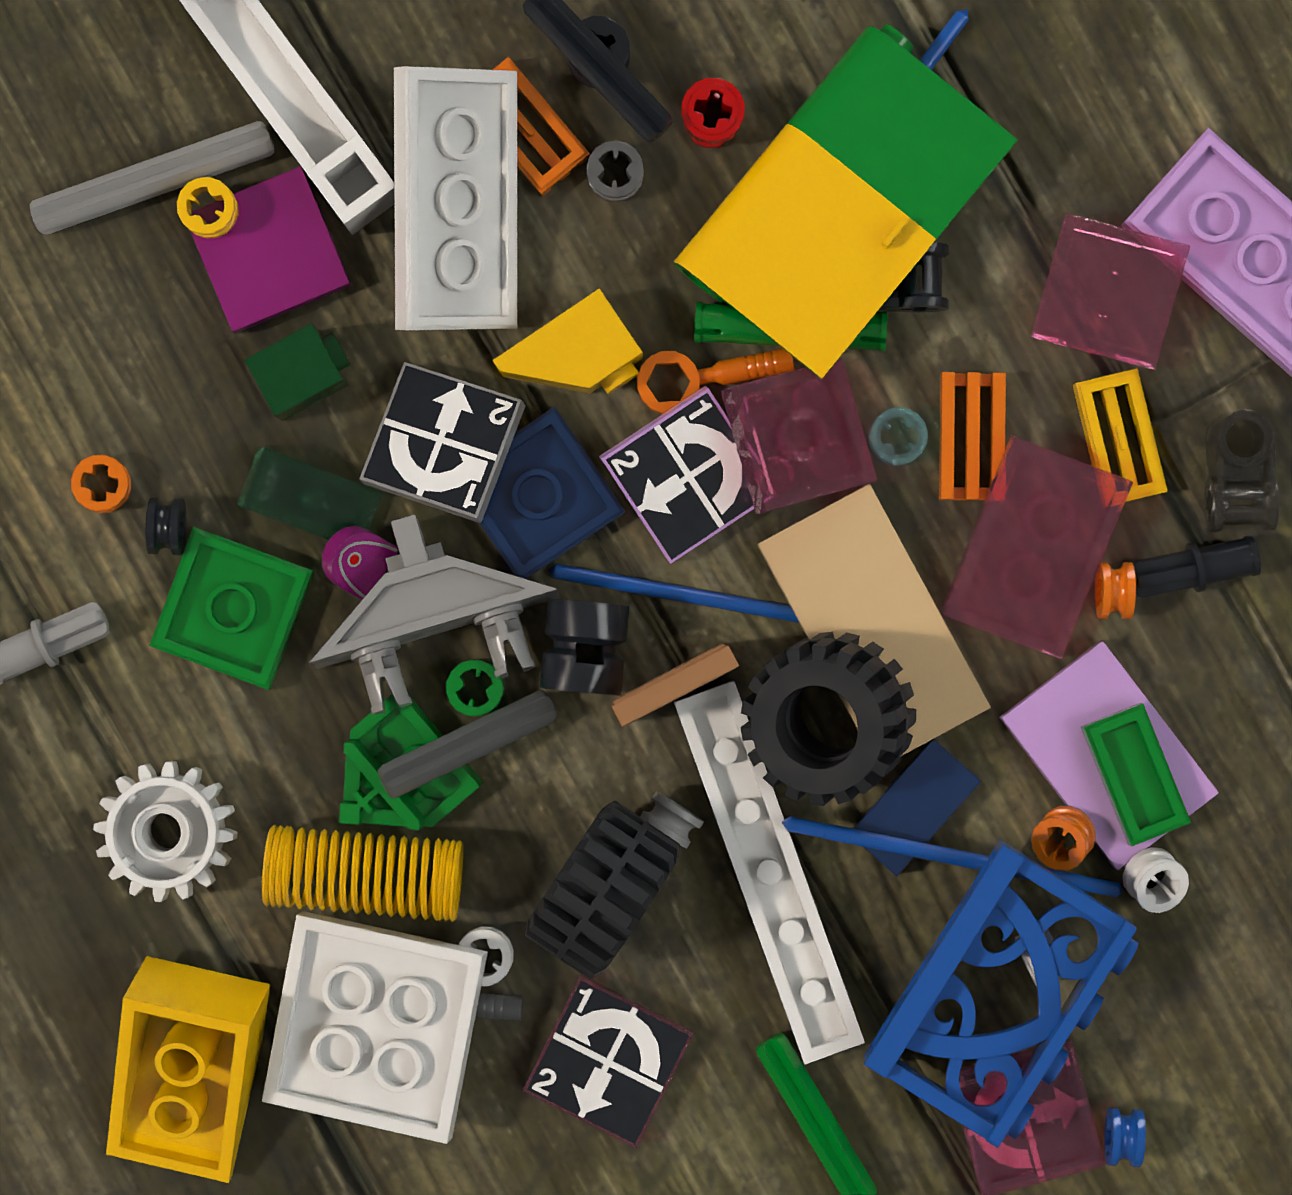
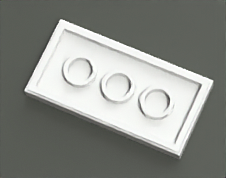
(455, 198)

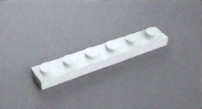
(769, 875)

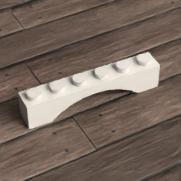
(297, 108)

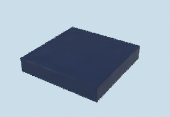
(546, 497)

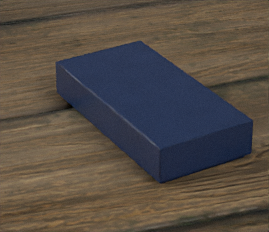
(918, 801)

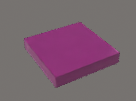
(273, 254)

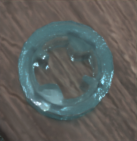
(910, 421)

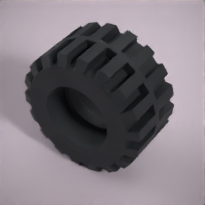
(789, 747)
(603, 890)

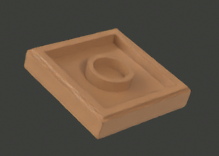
(674, 684)

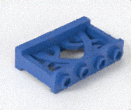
(916, 1027)

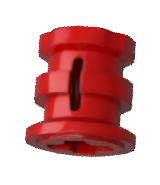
(698, 99)

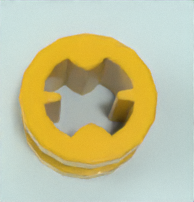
(196, 222)

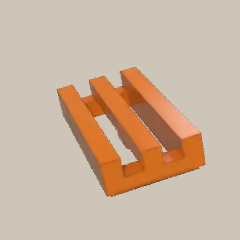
(558, 168)
(972, 382)

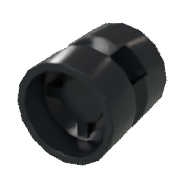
(584, 623)

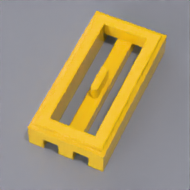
(1142, 424)

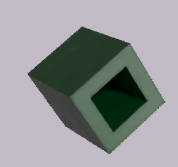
(299, 370)

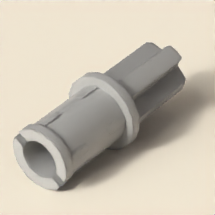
(51, 640)

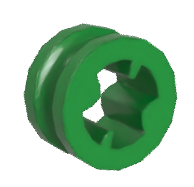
(456, 682)

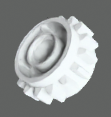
(130, 836)

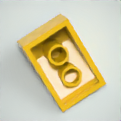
(185, 1067)

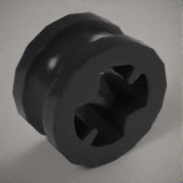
(166, 526)

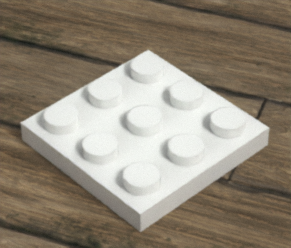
(374, 1026)

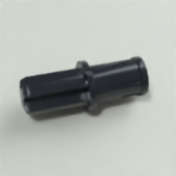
(1197, 567)

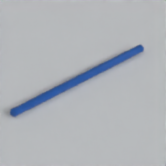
(673, 592)
(931, 852)

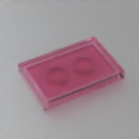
(1036, 547)

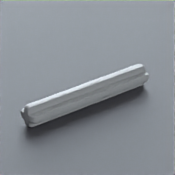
(151, 178)

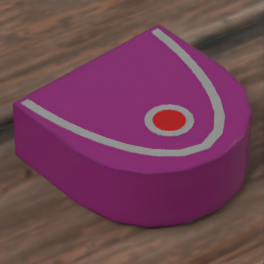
(356, 559)

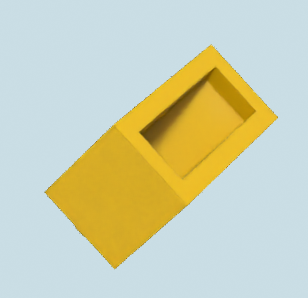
(576, 350)

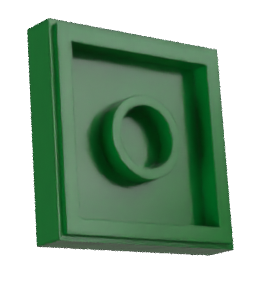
(232, 608)

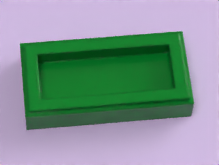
(1135, 774)

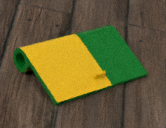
(845, 200)

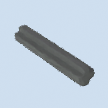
(467, 744)

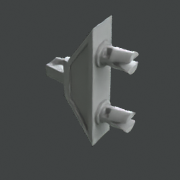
(426, 597)

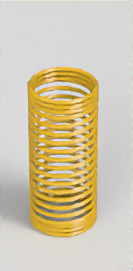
(444, 888)

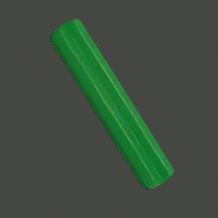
(814, 1116)

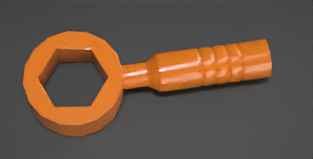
(723, 372)

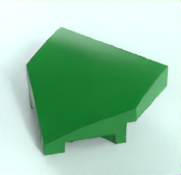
(382, 739)

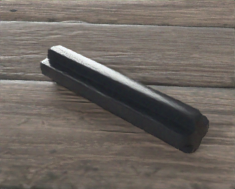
(600, 67)

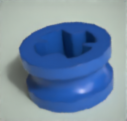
(1124, 1137)

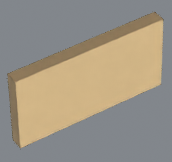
(855, 577)

